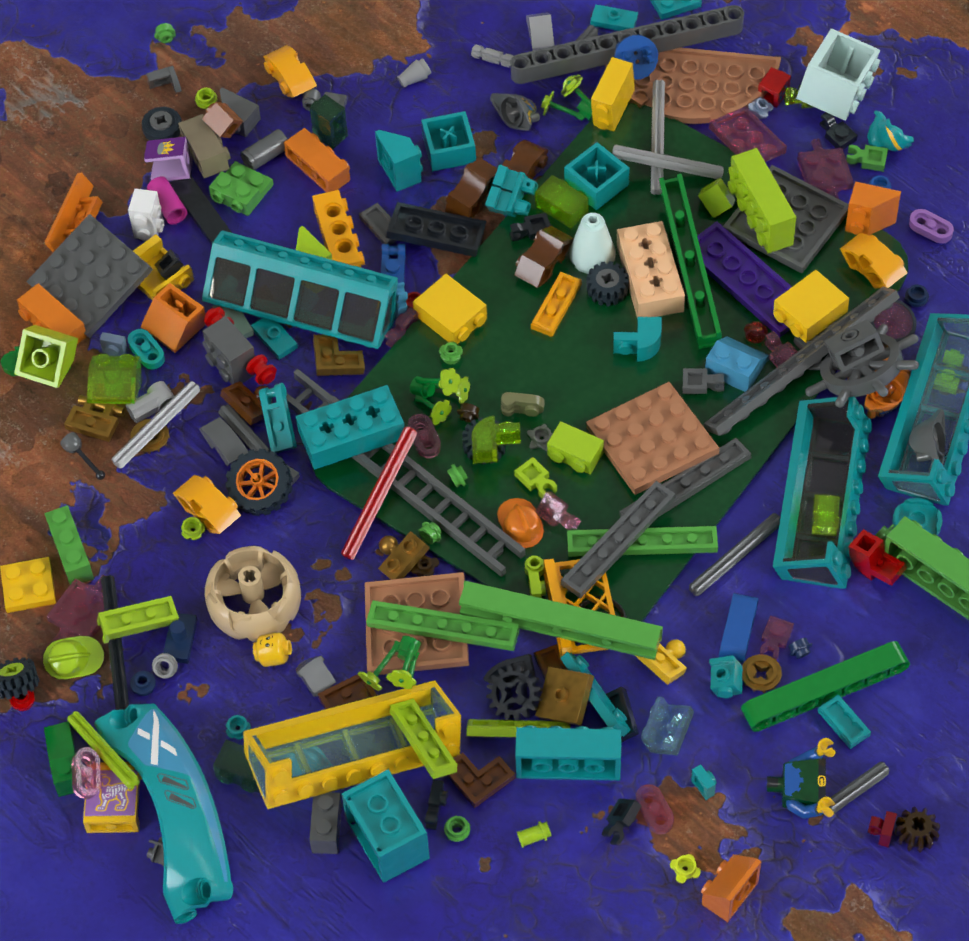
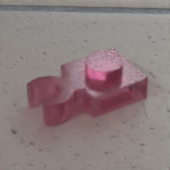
(402, 323)
(776, 635)

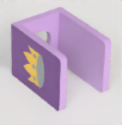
(170, 158)

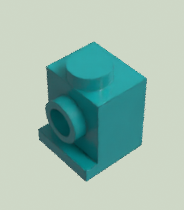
(726, 676)

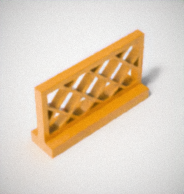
(557, 592)

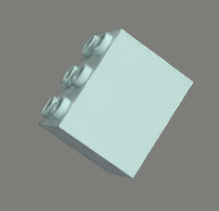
(839, 74)

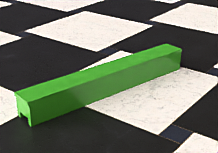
(561, 620)

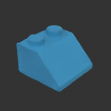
(736, 361)

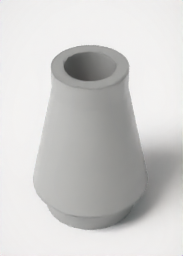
(414, 73)

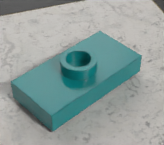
(613, 18)
(274, 337)
(844, 721)

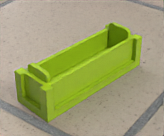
(137, 618)

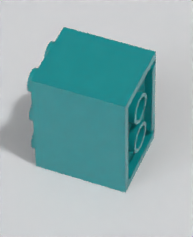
(386, 825)

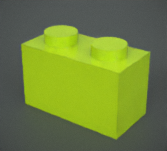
(575, 448)

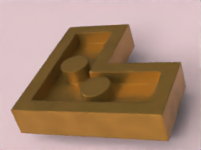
(335, 362)

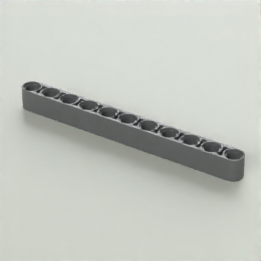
(600, 49)

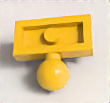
(666, 663)

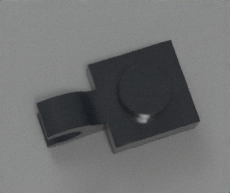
(839, 134)
(529, 227)
(621, 816)

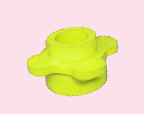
(685, 861)

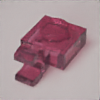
(780, 352)
(553, 511)

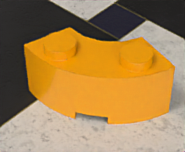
(286, 68)
(873, 260)
(207, 503)

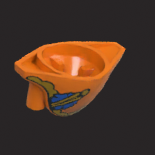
(881, 405)

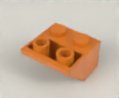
(173, 318)

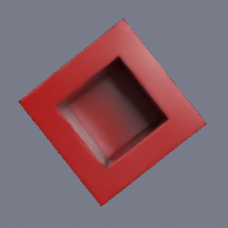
(774, 83)

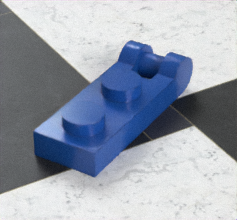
(394, 267)

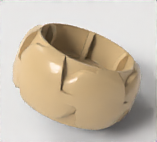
(256, 572)

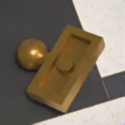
(401, 556)

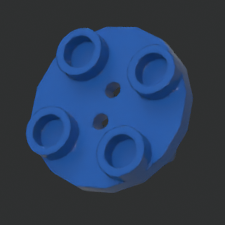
(646, 54)

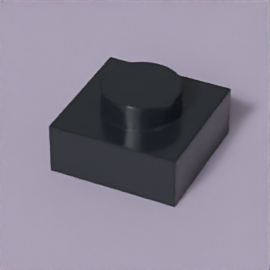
(169, 264)

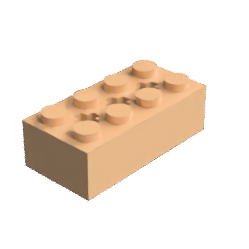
(650, 270)

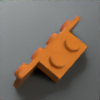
(73, 211)

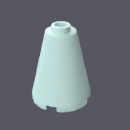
(591, 244)

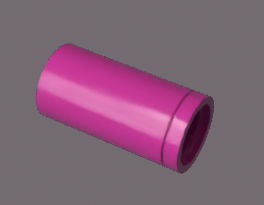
(170, 203)

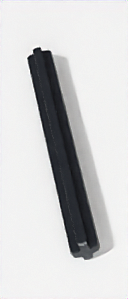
(115, 647)

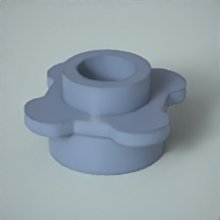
(760, 108)

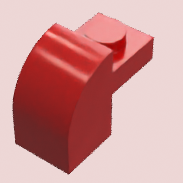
(870, 558)

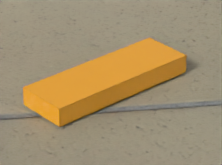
(556, 304)

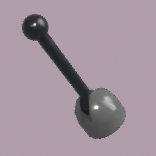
(72, 444)

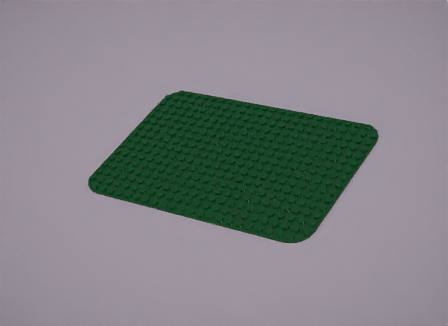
(585, 379)

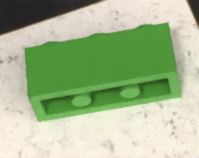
(69, 545)

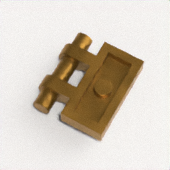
(93, 423)

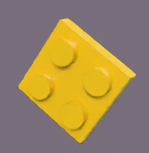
(28, 584)

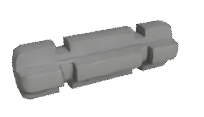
(491, 55)

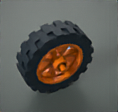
(245, 465)

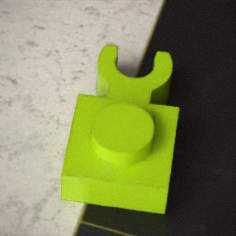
(534, 476)

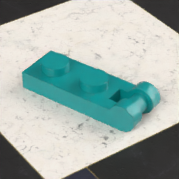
(277, 418)

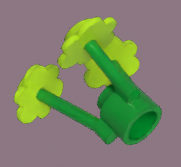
(569, 85)

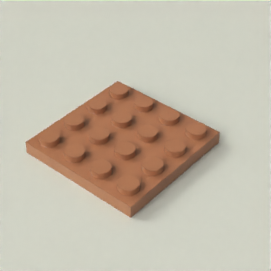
(652, 437)
(425, 592)

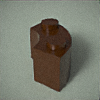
(527, 158)
(472, 189)
(538, 262)

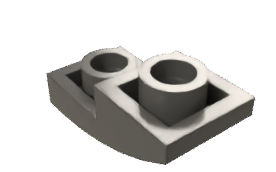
(224, 440)

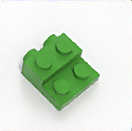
(240, 188)

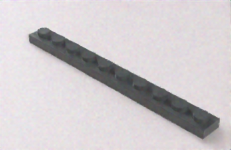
(797, 364)

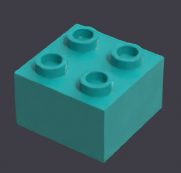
(448, 141)
(597, 175)

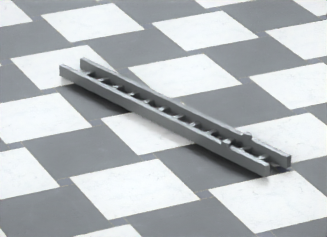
(488, 558)

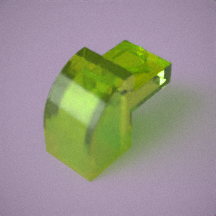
(488, 435)
(825, 515)

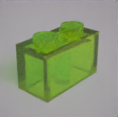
(561, 201)

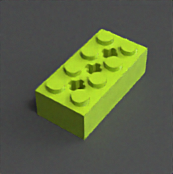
(762, 201)

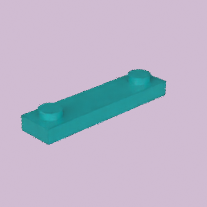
(611, 716)

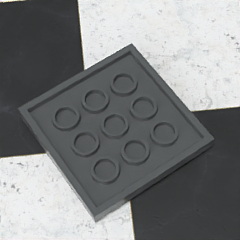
(816, 220)
(91, 273)

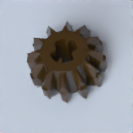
(913, 837)

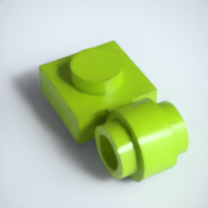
(534, 569)

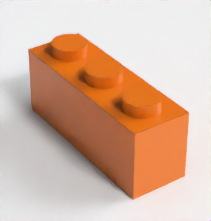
(317, 160)
(46, 311)

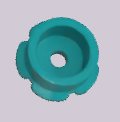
(237, 721)

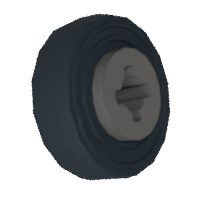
(161, 123)

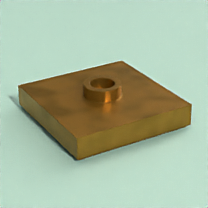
(564, 696)

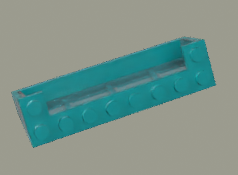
(936, 384)

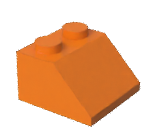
(871, 208)
(731, 885)

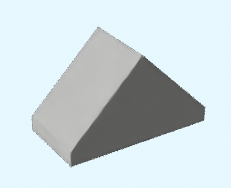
(540, 30)

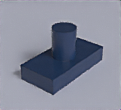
(181, 637)

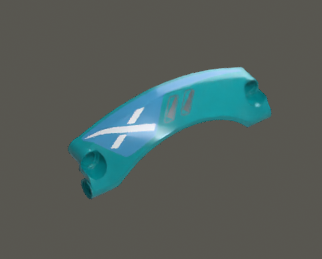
(189, 823)

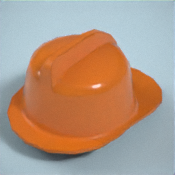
(521, 522)

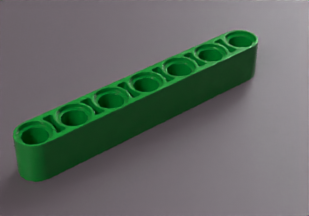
(824, 685)

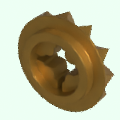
(154, 444)
(762, 663)

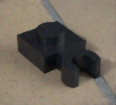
(437, 798)

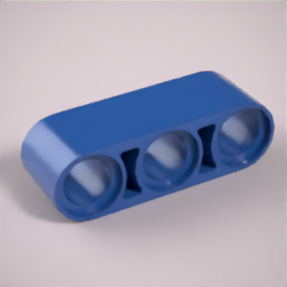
(739, 626)

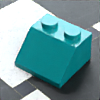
(399, 159)

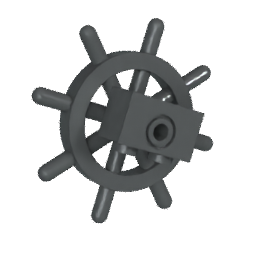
(857, 356)

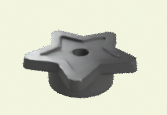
(540, 431)

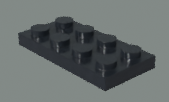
(436, 229)

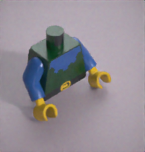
(805, 782)

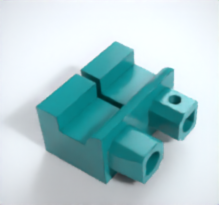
(509, 191)

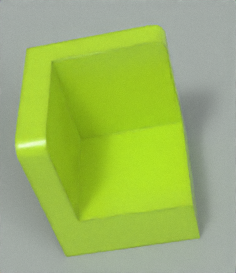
(716, 197)

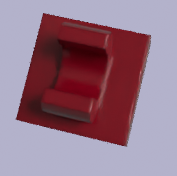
(883, 827)

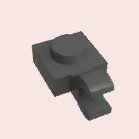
(697, 381)

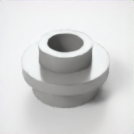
(162, 672)

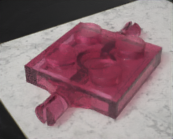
(825, 169)
(78, 610)

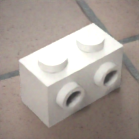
(145, 214)

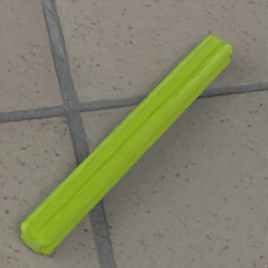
(104, 751)

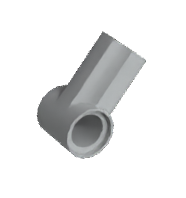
(151, 402)

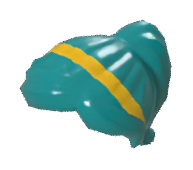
(885, 135)

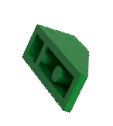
(60, 755)

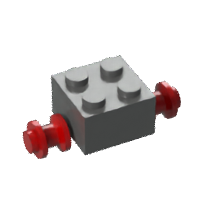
(232, 351)

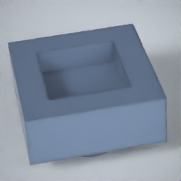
(113, 344)

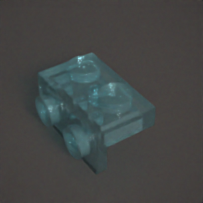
(666, 727)

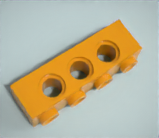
(336, 228)

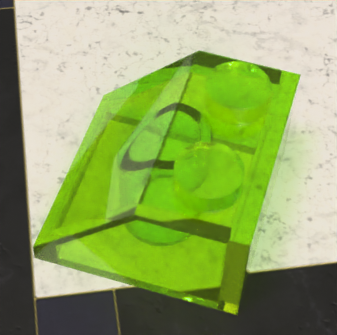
(114, 379)

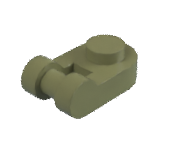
(521, 403)

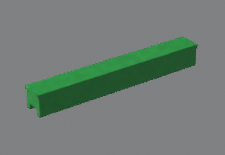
(690, 261)

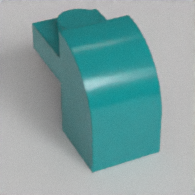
(644, 342)

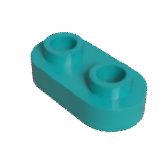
(148, 350)

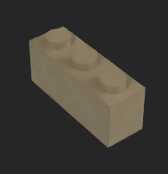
(205, 146)

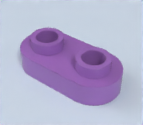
(931, 226)

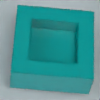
(704, 781)

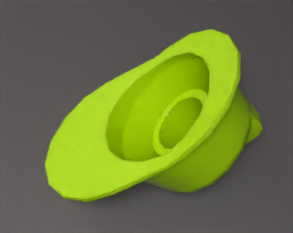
(73, 657)

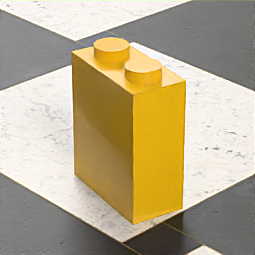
(612, 94)
(810, 306)
(450, 309)

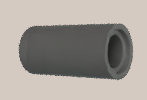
(264, 150)

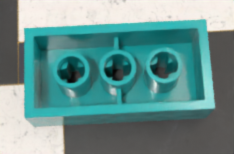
(350, 427)
(568, 753)

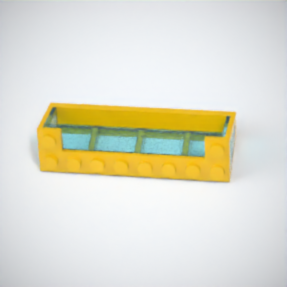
(343, 745)

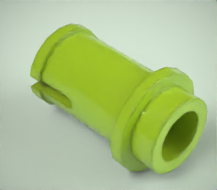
(534, 834)

